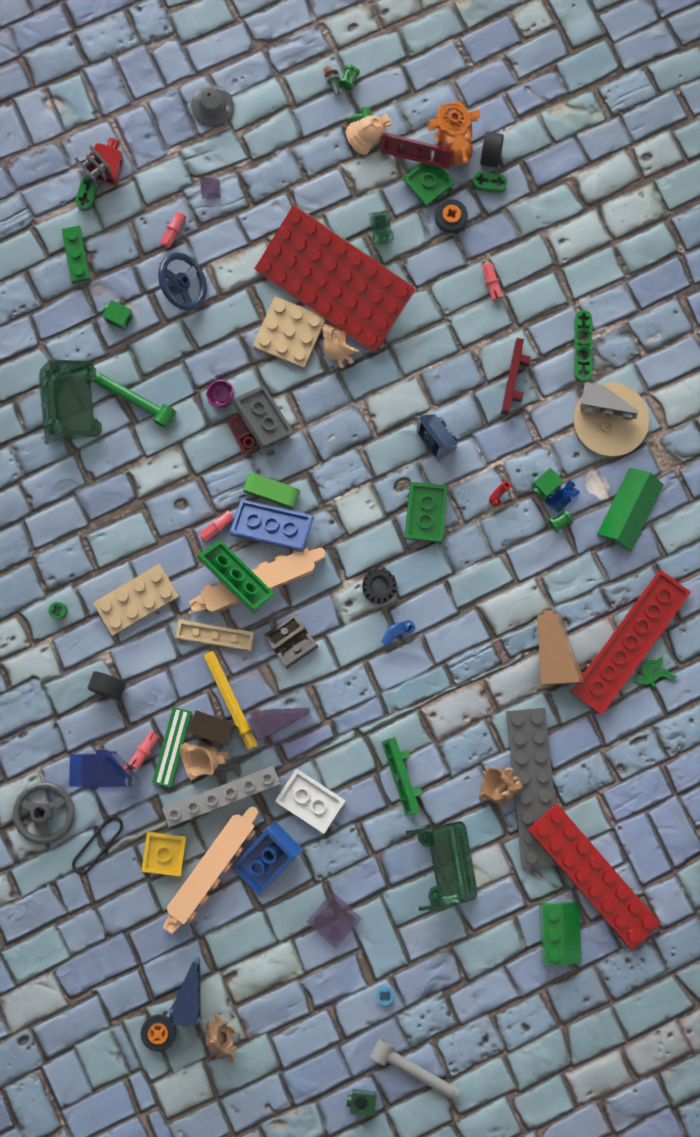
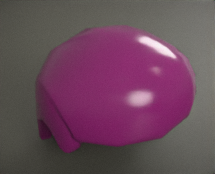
(220, 394)

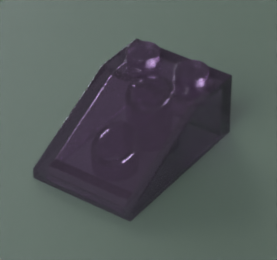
(273, 720)

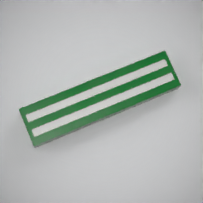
(170, 749)

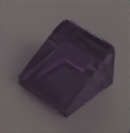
(210, 188)

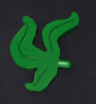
(649, 678)

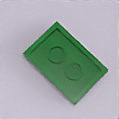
(426, 512)

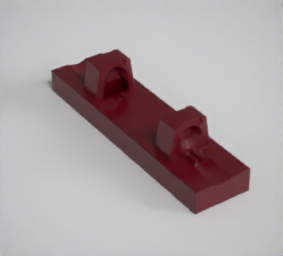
(416, 150)
(510, 392)

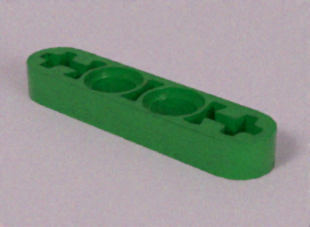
(583, 346)

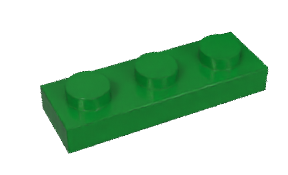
(76, 254)

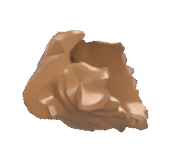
(499, 785)
(220, 1038)

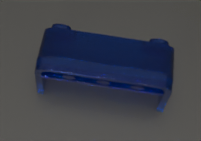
(101, 770)

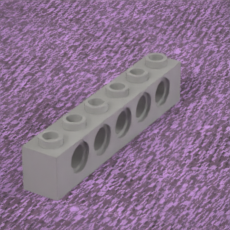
(221, 796)

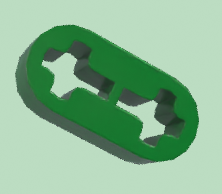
(489, 182)
(82, 193)

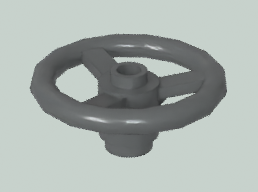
(35, 812)

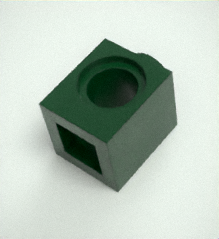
(368, 1109)

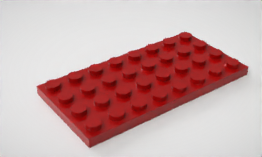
(335, 278)

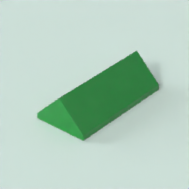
(630, 508)
(235, 576)

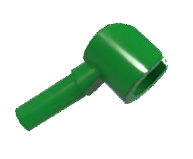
(366, 111)

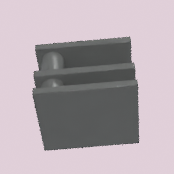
(98, 169)

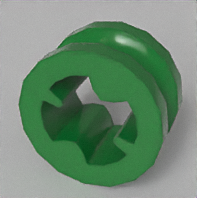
(63, 612)

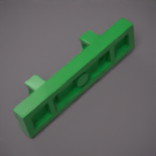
(400, 776)

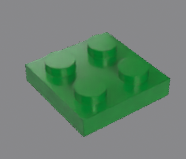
(428, 182)

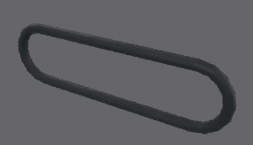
(91, 839)

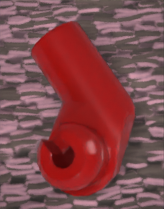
(498, 492)

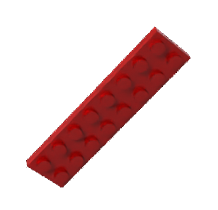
(630, 642)
(593, 876)

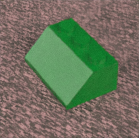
(560, 933)

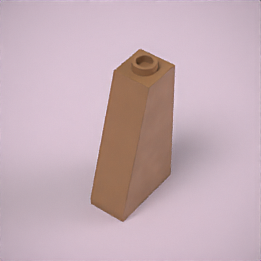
(556, 654)

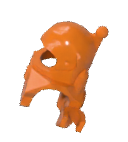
(451, 132)

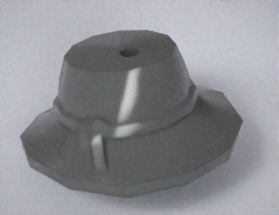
(212, 106)

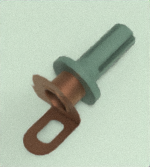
(333, 78)

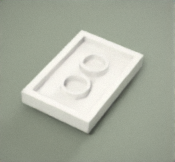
(310, 801)

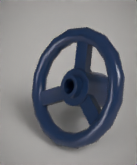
(180, 282)

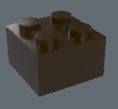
(211, 728)

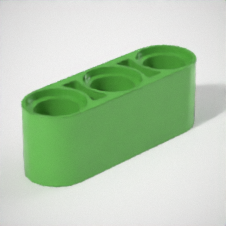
(271, 490)

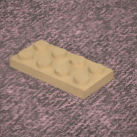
(136, 600)

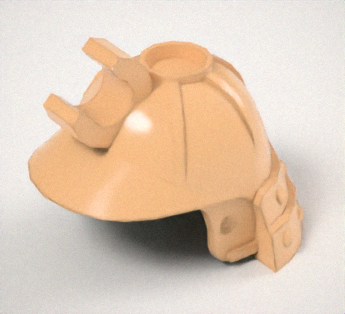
(367, 132)
(336, 346)
(201, 759)

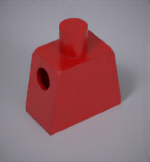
(112, 157)

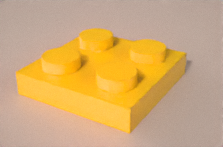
(164, 854)

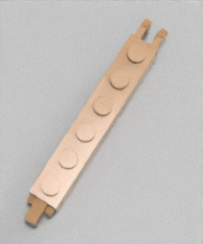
(275, 574)
(209, 869)

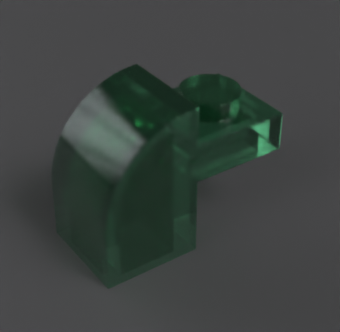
(380, 228)

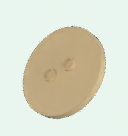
(613, 434)

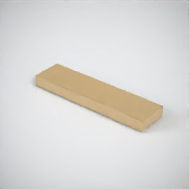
(214, 635)

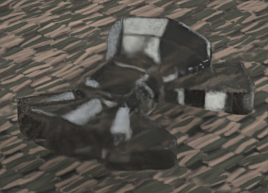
(233, 765)

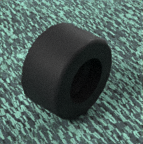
(492, 149)
(106, 685)

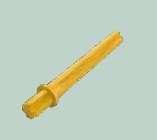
(230, 700)

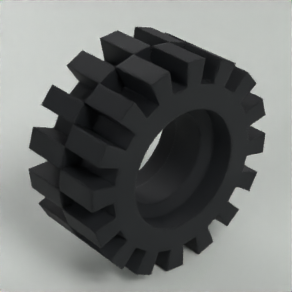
(379, 597)

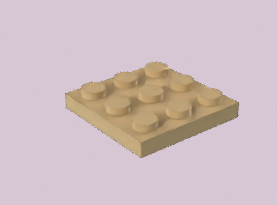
(289, 332)

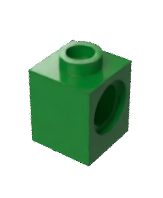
(117, 315)
(546, 484)

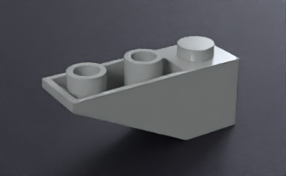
(602, 400)

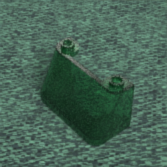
(68, 400)

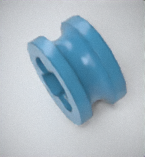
(385, 989)

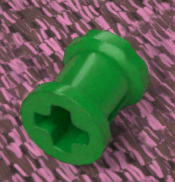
(349, 77)
(560, 521)

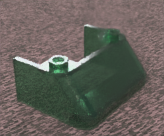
(451, 864)

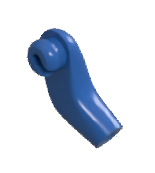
(397, 629)

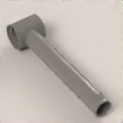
(384, 1053)

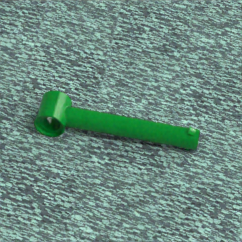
(162, 415)

